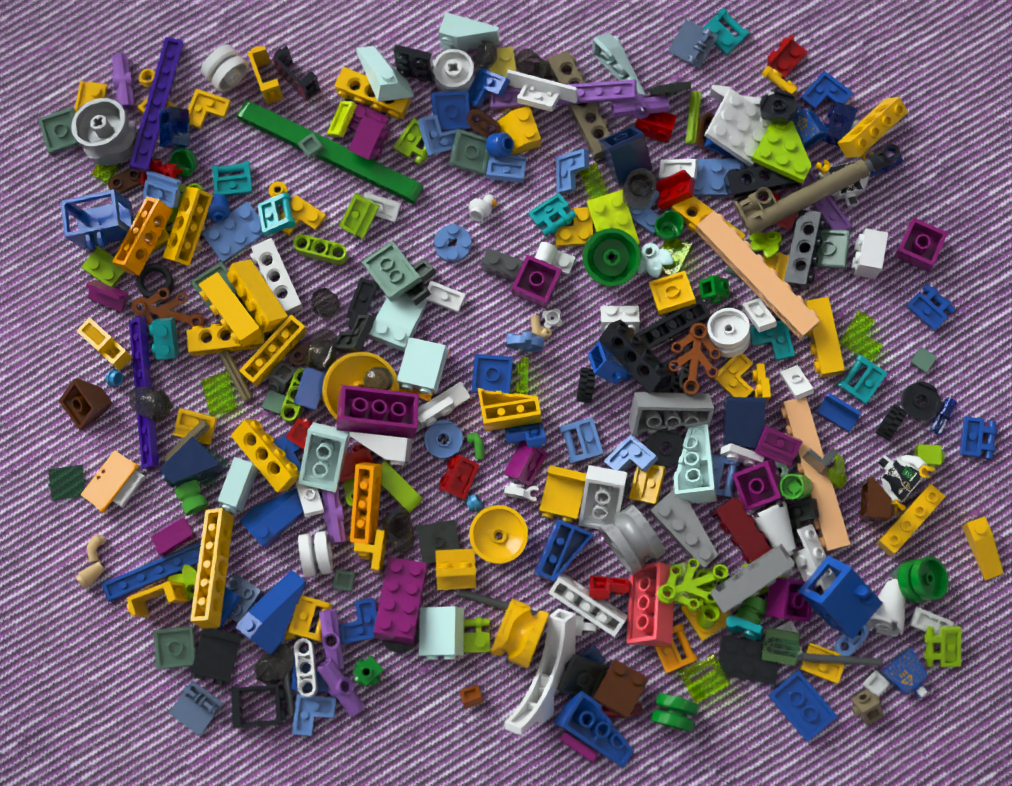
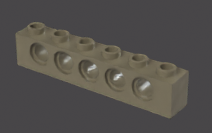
(565, 61)

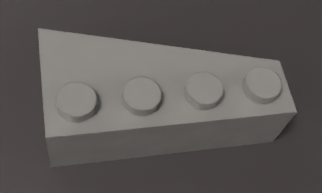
(668, 411)
(684, 527)
(752, 578)

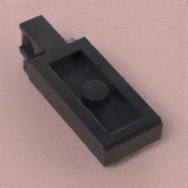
(361, 300)

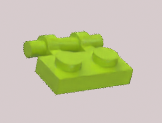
(409, 143)
(477, 641)
(950, 646)

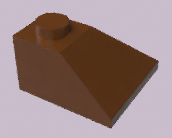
(84, 402)
(875, 502)

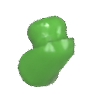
(478, 445)

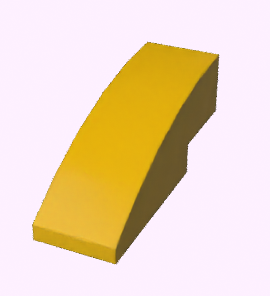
(104, 344)

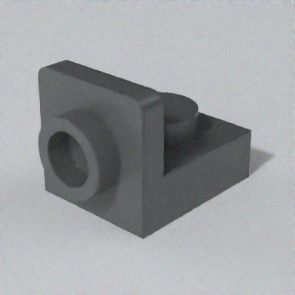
(281, 377)

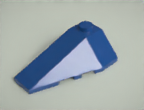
(273, 517)

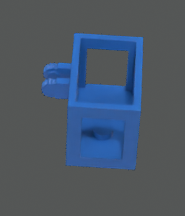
(98, 224)
(846, 602)

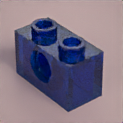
(840, 113)
(174, 127)

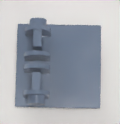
(693, 43)
(248, 593)
(195, 708)

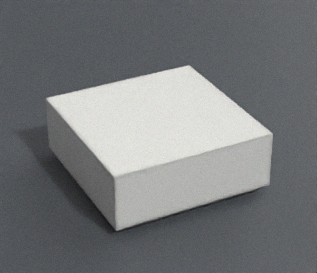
(876, 683)

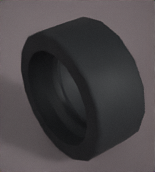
(153, 267)

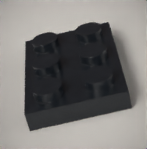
(414, 63)
(742, 660)

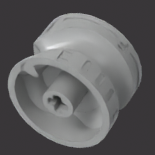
(104, 131)
(632, 539)

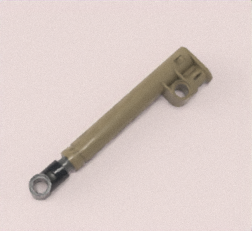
(761, 214)

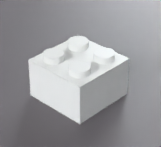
(869, 254)

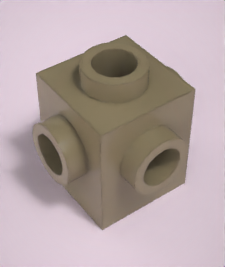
(865, 703)

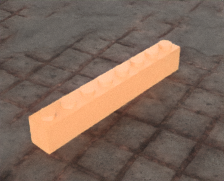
(757, 275)
(830, 524)

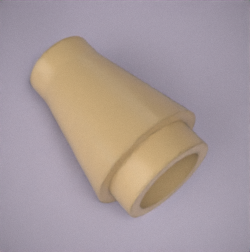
(89, 575)

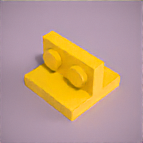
(672, 292)
(375, 551)
(455, 569)

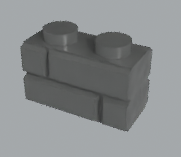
(501, 264)

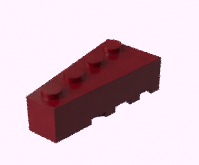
(742, 529)

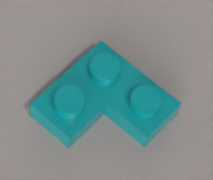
(778, 337)

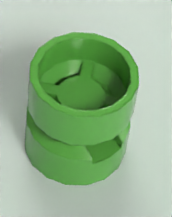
(796, 486)
(191, 497)
(752, 609)

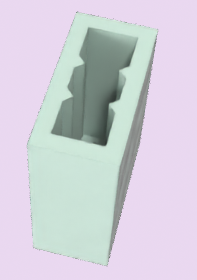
(422, 366)
(237, 485)
(441, 632)

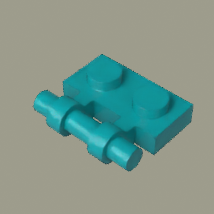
(550, 210)

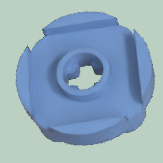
(452, 253)
(525, 341)
(451, 431)

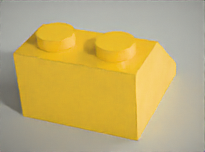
(522, 129)

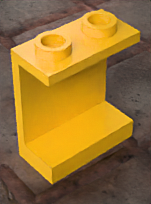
(271, 89)
(562, 494)
(174, 592)

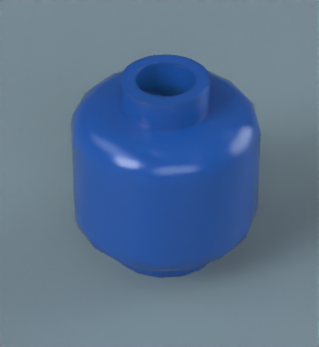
(499, 145)
(219, 208)

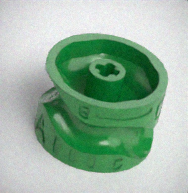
(625, 261)

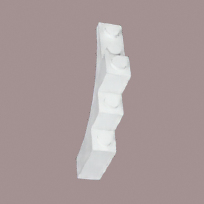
(558, 650)

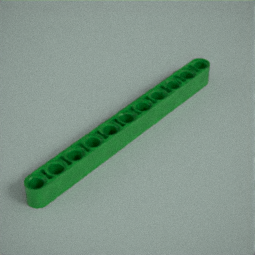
(333, 153)

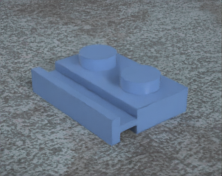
(507, 168)
(162, 188)

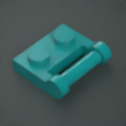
(726, 40)
(233, 184)
(270, 214)
(867, 383)
(746, 627)

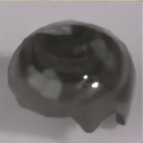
(486, 54)
(325, 303)
(378, 379)

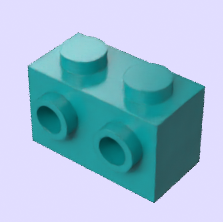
(165, 338)

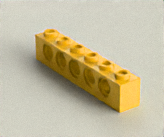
(212, 568)

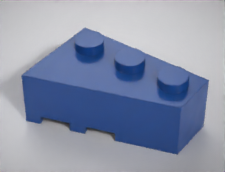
(560, 549)

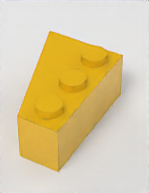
(508, 410)

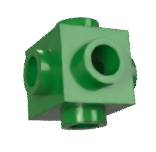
(714, 289)
(375, 671)

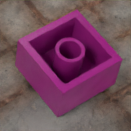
(370, 138)
(921, 244)
(536, 281)
(758, 485)
(786, 602)

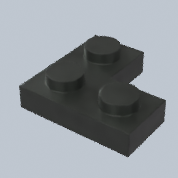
(420, 291)
(354, 340)
(801, 512)

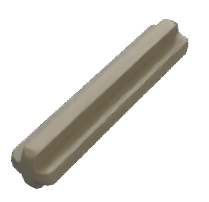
(236, 376)
(197, 432)

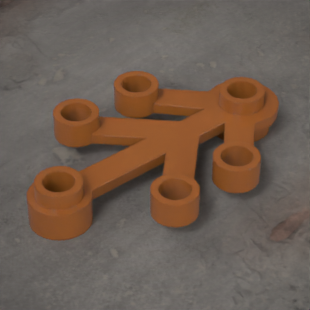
(165, 310)
(695, 356)

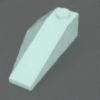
(613, 57)
(383, 77)
(695, 470)

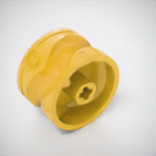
(519, 633)

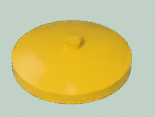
(350, 371)

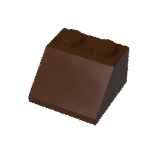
(620, 689)

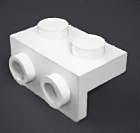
(627, 314)

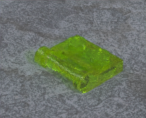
(707, 684)

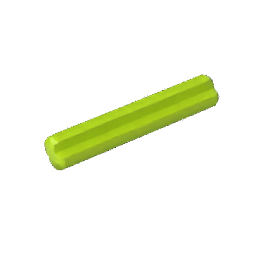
(693, 116)

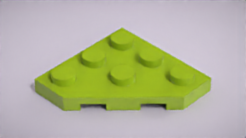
(783, 152)

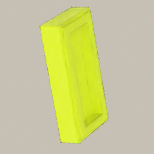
(341, 119)

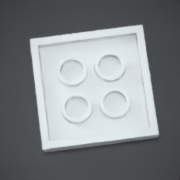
(737, 127)

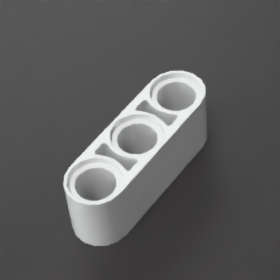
(310, 677)

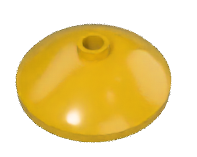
(493, 521)

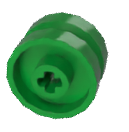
(923, 580)
(676, 709)

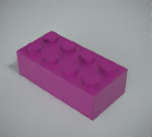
(377, 411)
(400, 600)

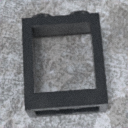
(237, 706)

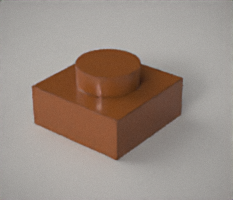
(471, 696)

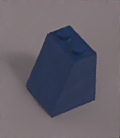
(625, 152)
(743, 421)
(190, 464)

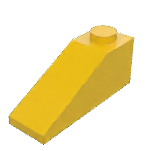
(983, 547)

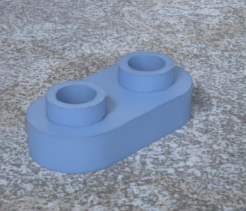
(852, 644)

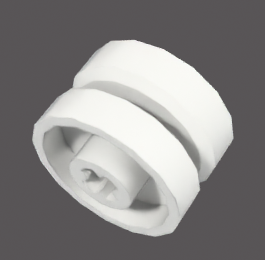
(224, 68)
(453, 71)
(729, 332)
(313, 554)

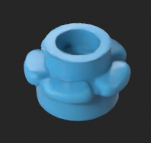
(114, 378)
(474, 503)

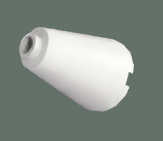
(776, 526)
(891, 614)

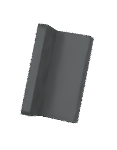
(817, 462)

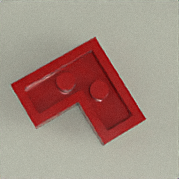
(601, 586)

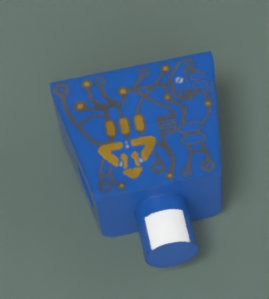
(809, 127)
(606, 365)
(906, 674)

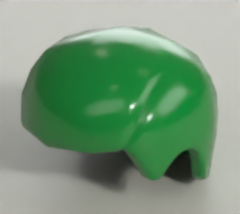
(184, 160)
(669, 226)

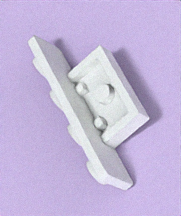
(540, 92)
(441, 405)
(811, 557)

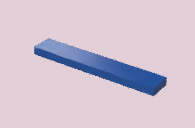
(151, 572)

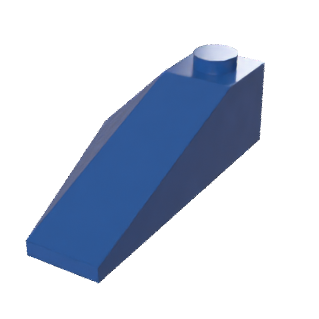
(270, 616)
(590, 725)

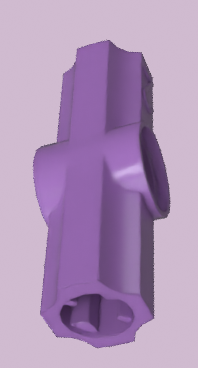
(123, 81)
(641, 107)
(334, 517)
(329, 627)
(341, 687)

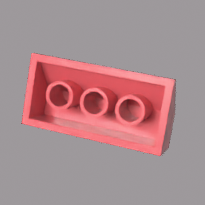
(648, 618)

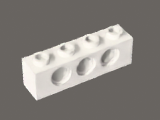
(268, 250)
(578, 599)

